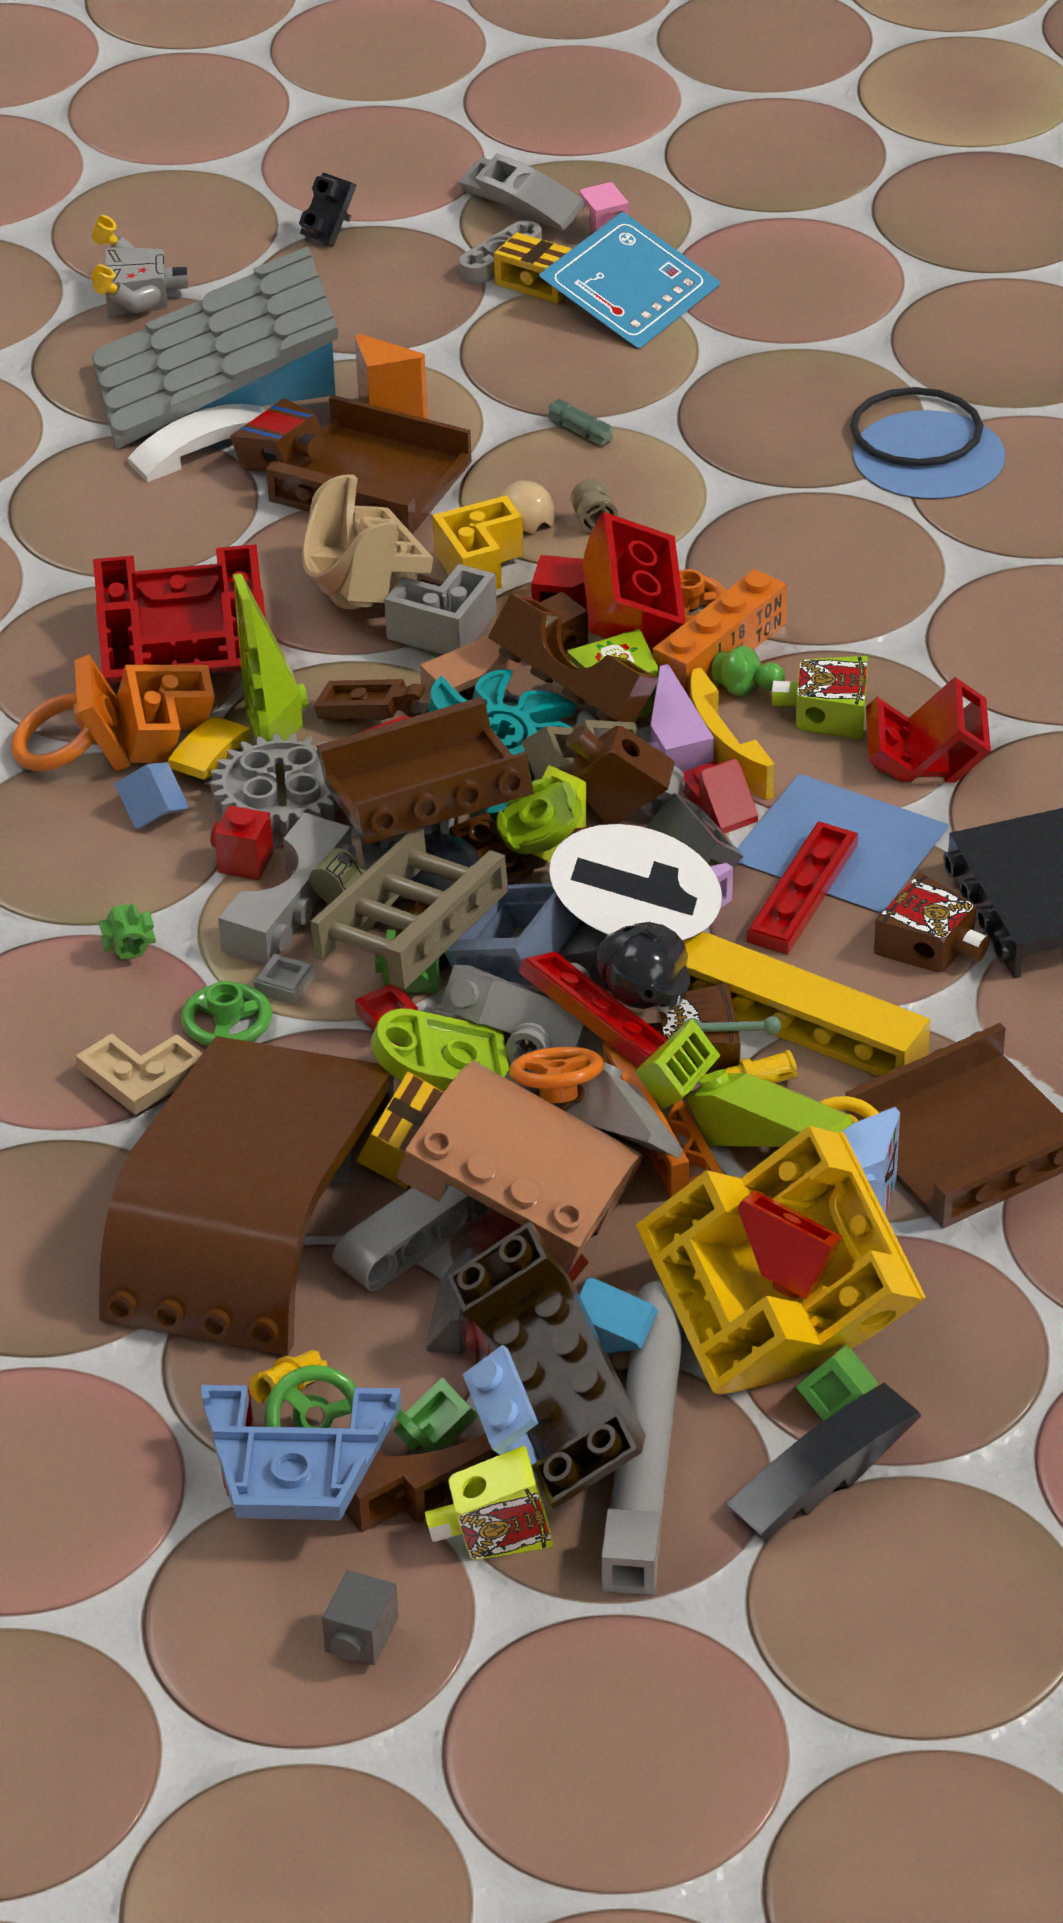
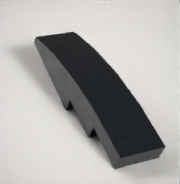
(822, 1459)

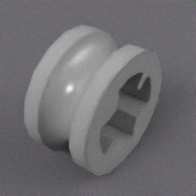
(529, 1032)

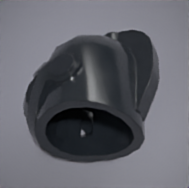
(644, 965)

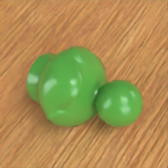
(742, 671)

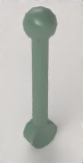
(770, 1025)

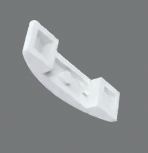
(162, 451)

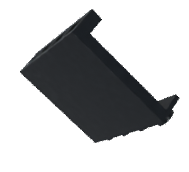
(1014, 882)

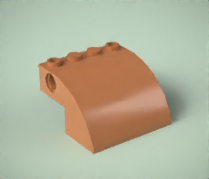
(520, 1159)

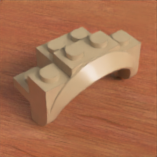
(360, 567)

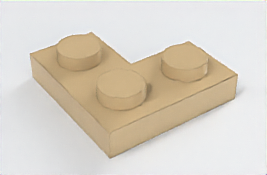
(134, 1078)

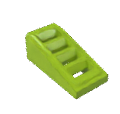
(659, 1077)

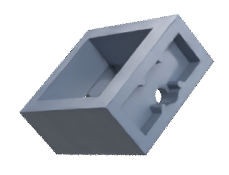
(524, 905)

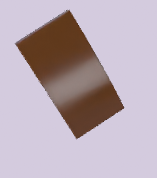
(483, 836)

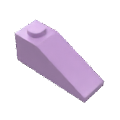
(677, 725)

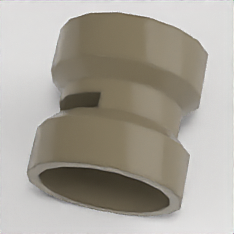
(590, 500)

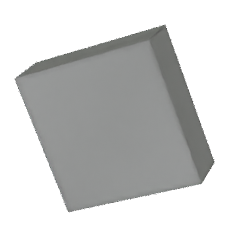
(285, 979)

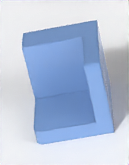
(151, 794)

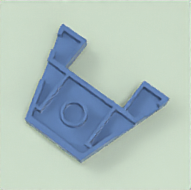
(295, 1468)

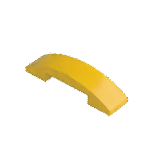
(754, 761)

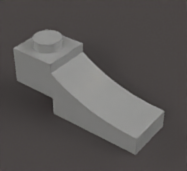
(507, 1004)

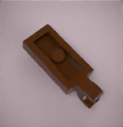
(369, 699)

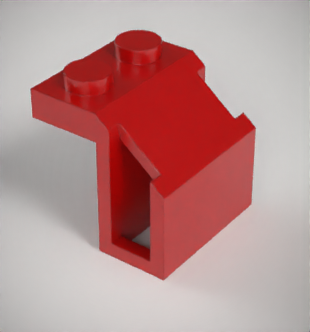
(934, 740)

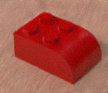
(632, 580)

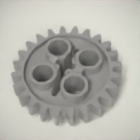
(250, 781)

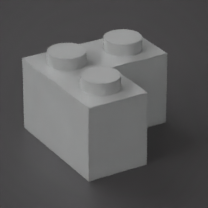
(441, 615)

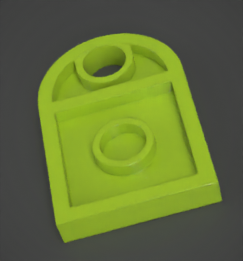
(435, 1046)

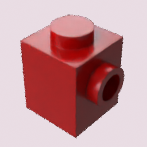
(243, 842)

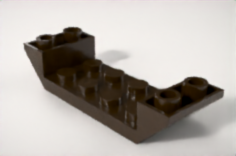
(534, 1310)

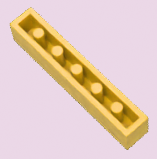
(810, 1007)

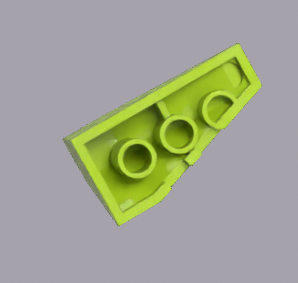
(269, 686)
(756, 1112)

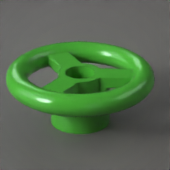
(227, 1006)
(301, 1403)

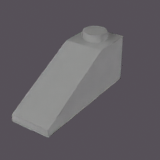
(623, 1113)

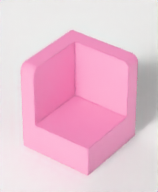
(604, 204)

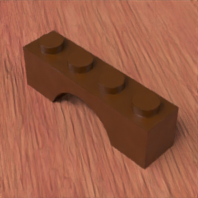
(534, 635)

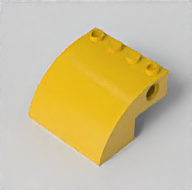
(731, 1313)

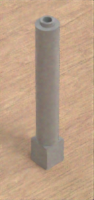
(638, 1491)

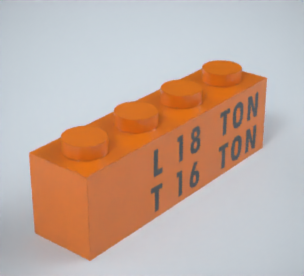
(740, 616)

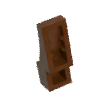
(412, 1482)

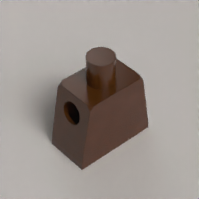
(618, 771)

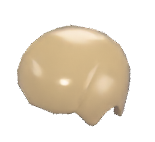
(532, 503)

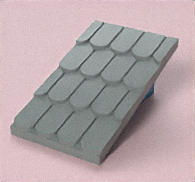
(236, 346)

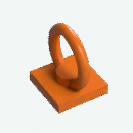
(95, 713)

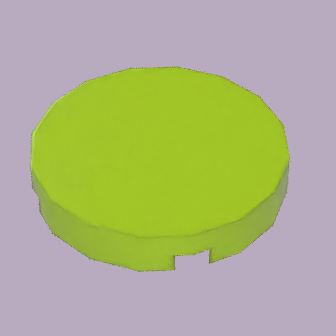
(540, 819)

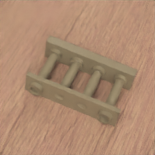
(424, 935)

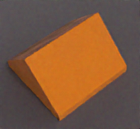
(391, 376)

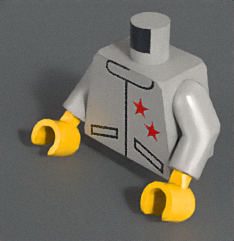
(132, 276)

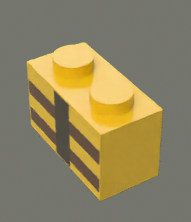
(521, 262)
(398, 1126)

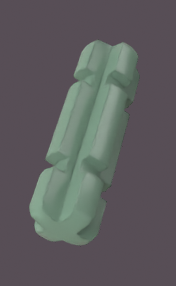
(580, 422)

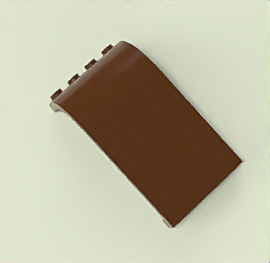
(224, 1190)

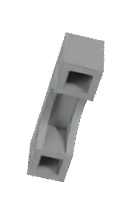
(265, 920)

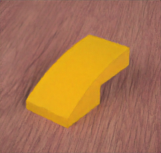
(206, 744)

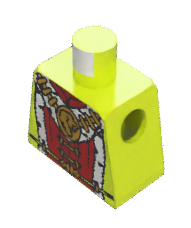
(494, 1508)

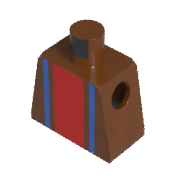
(279, 434)

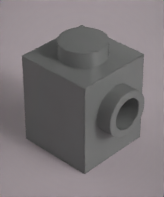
(360, 1618)

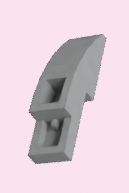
(524, 189)

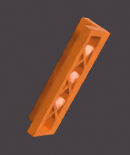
(671, 1171)

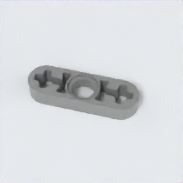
(478, 262)

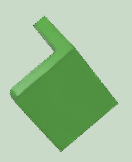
(836, 1383)

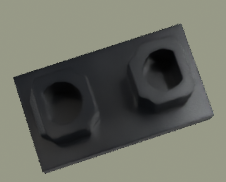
(328, 208)

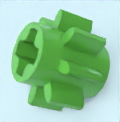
(127, 931)

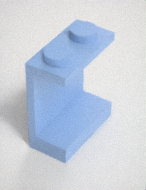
(502, 1403)

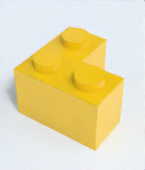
(479, 536)

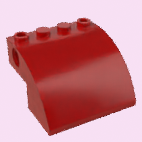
(172, 612)

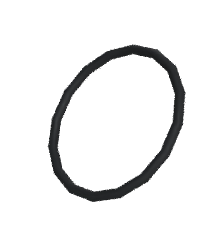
(913, 461)

